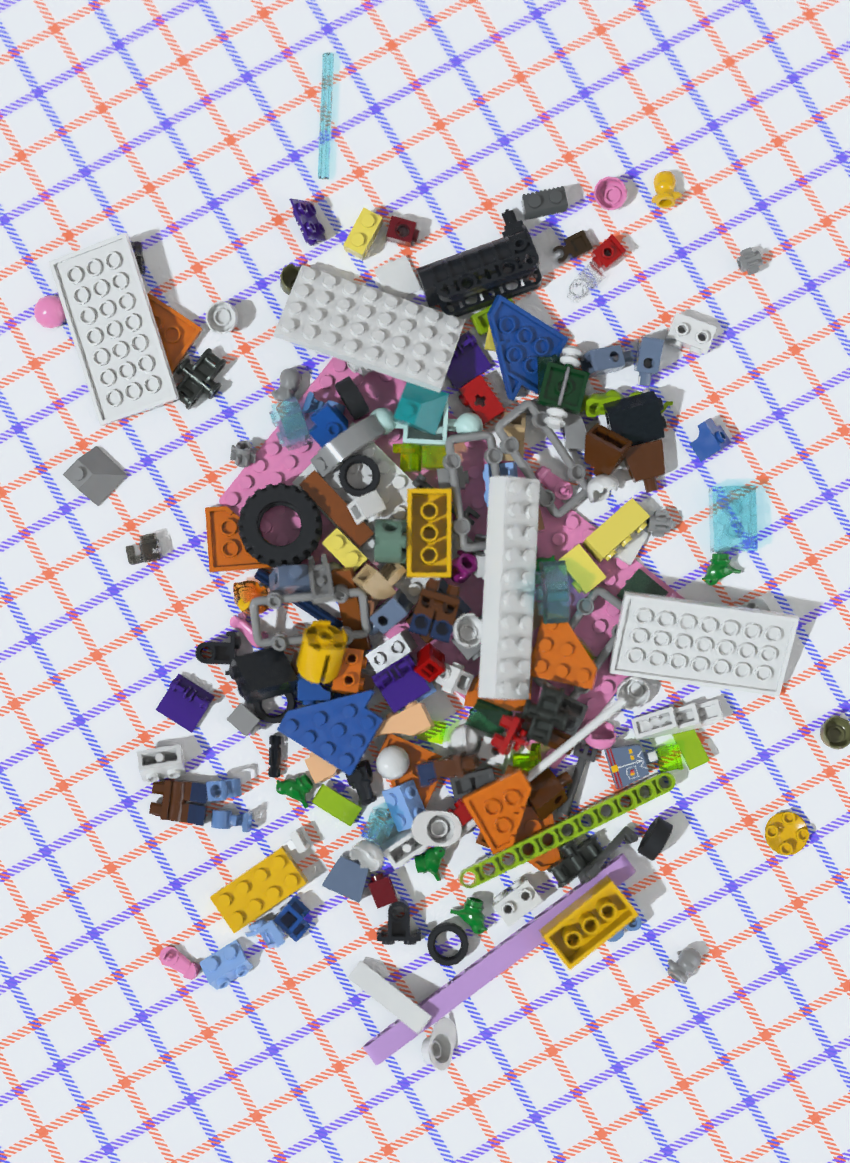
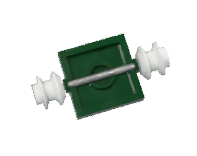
(563, 387)

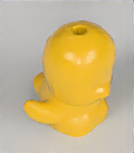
(664, 187)

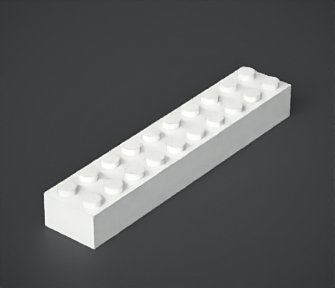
(509, 588)

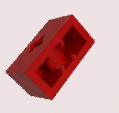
(479, 388)

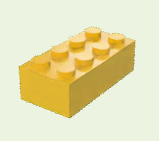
(428, 533)
(258, 889)
(588, 922)

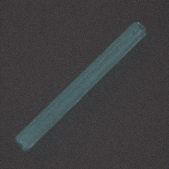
(325, 116)

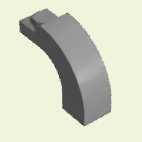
(573, 430)
(347, 444)

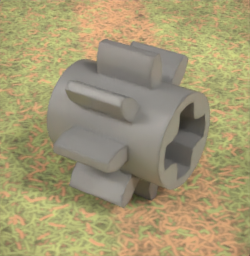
(749, 261)
(243, 454)
(659, 524)

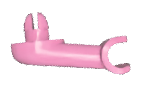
(560, 488)
(245, 628)
(176, 960)

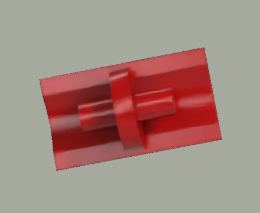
(506, 743)

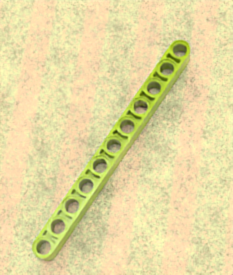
(578, 829)

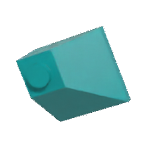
(420, 408)

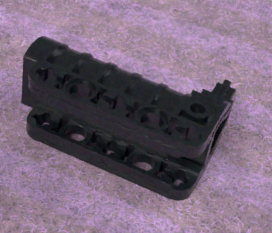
(483, 270)

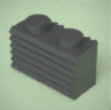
(544, 203)

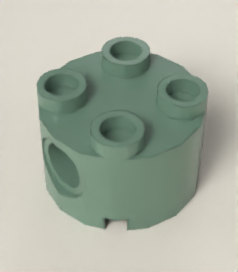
(390, 541)

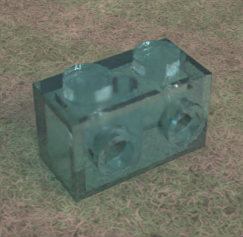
(378, 825)

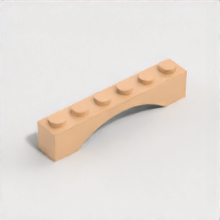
(411, 722)

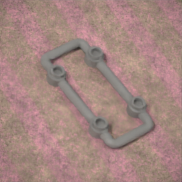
(510, 446)
(452, 462)
(275, 600)
(585, 607)

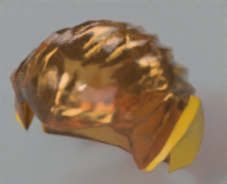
(245, 592)

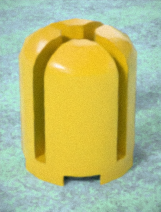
(321, 652)

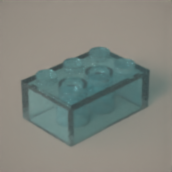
(732, 519)

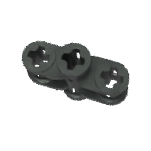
(203, 372)
(545, 714)
(575, 859)

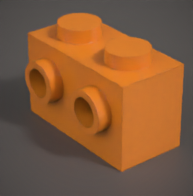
(349, 678)

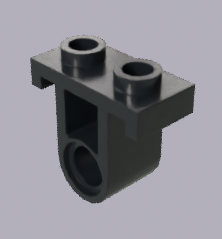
(222, 651)
(399, 927)

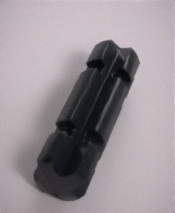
(274, 756)

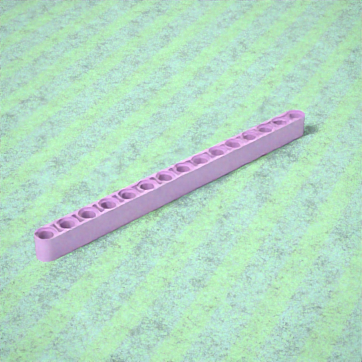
(489, 965)

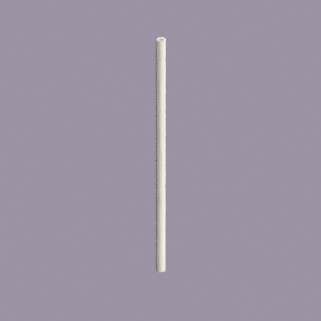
(565, 747)

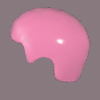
(610, 193)
(49, 312)
(602, 737)

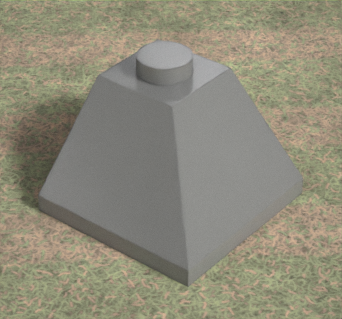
(95, 475)

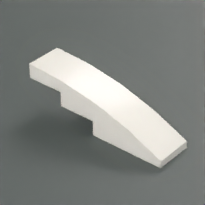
(677, 720)
(389, 997)

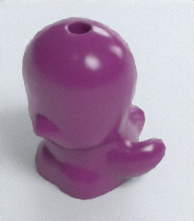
(463, 567)

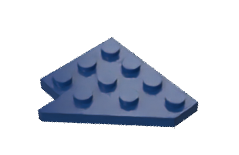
(518, 343)
(335, 729)

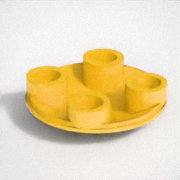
(786, 833)

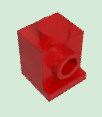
(603, 261)
(430, 662)
(460, 811)

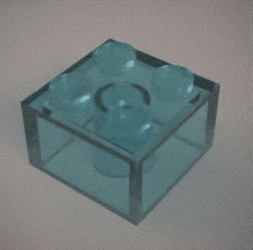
(291, 423)
(553, 592)

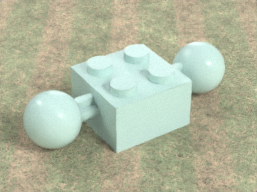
(466, 423)

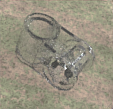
(587, 281)

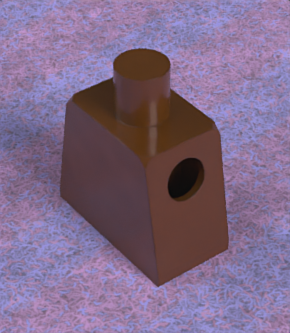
(605, 449)
(646, 463)
(548, 792)

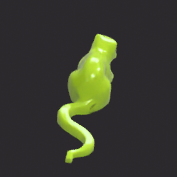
(593, 403)

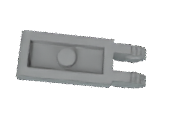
(320, 580)

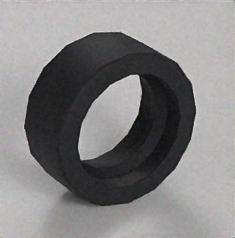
(352, 397)
(354, 460)
(275, 719)
(655, 838)
(458, 957)

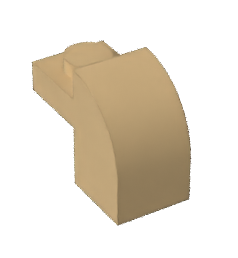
(516, 429)
(379, 583)

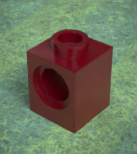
(395, 225)
(382, 890)

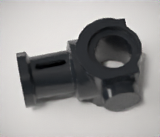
(361, 781)

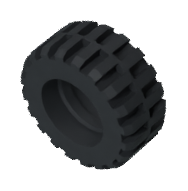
(280, 496)

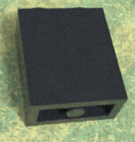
(636, 417)
(263, 675)

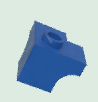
(328, 424)
(710, 439)
(311, 692)
(292, 919)

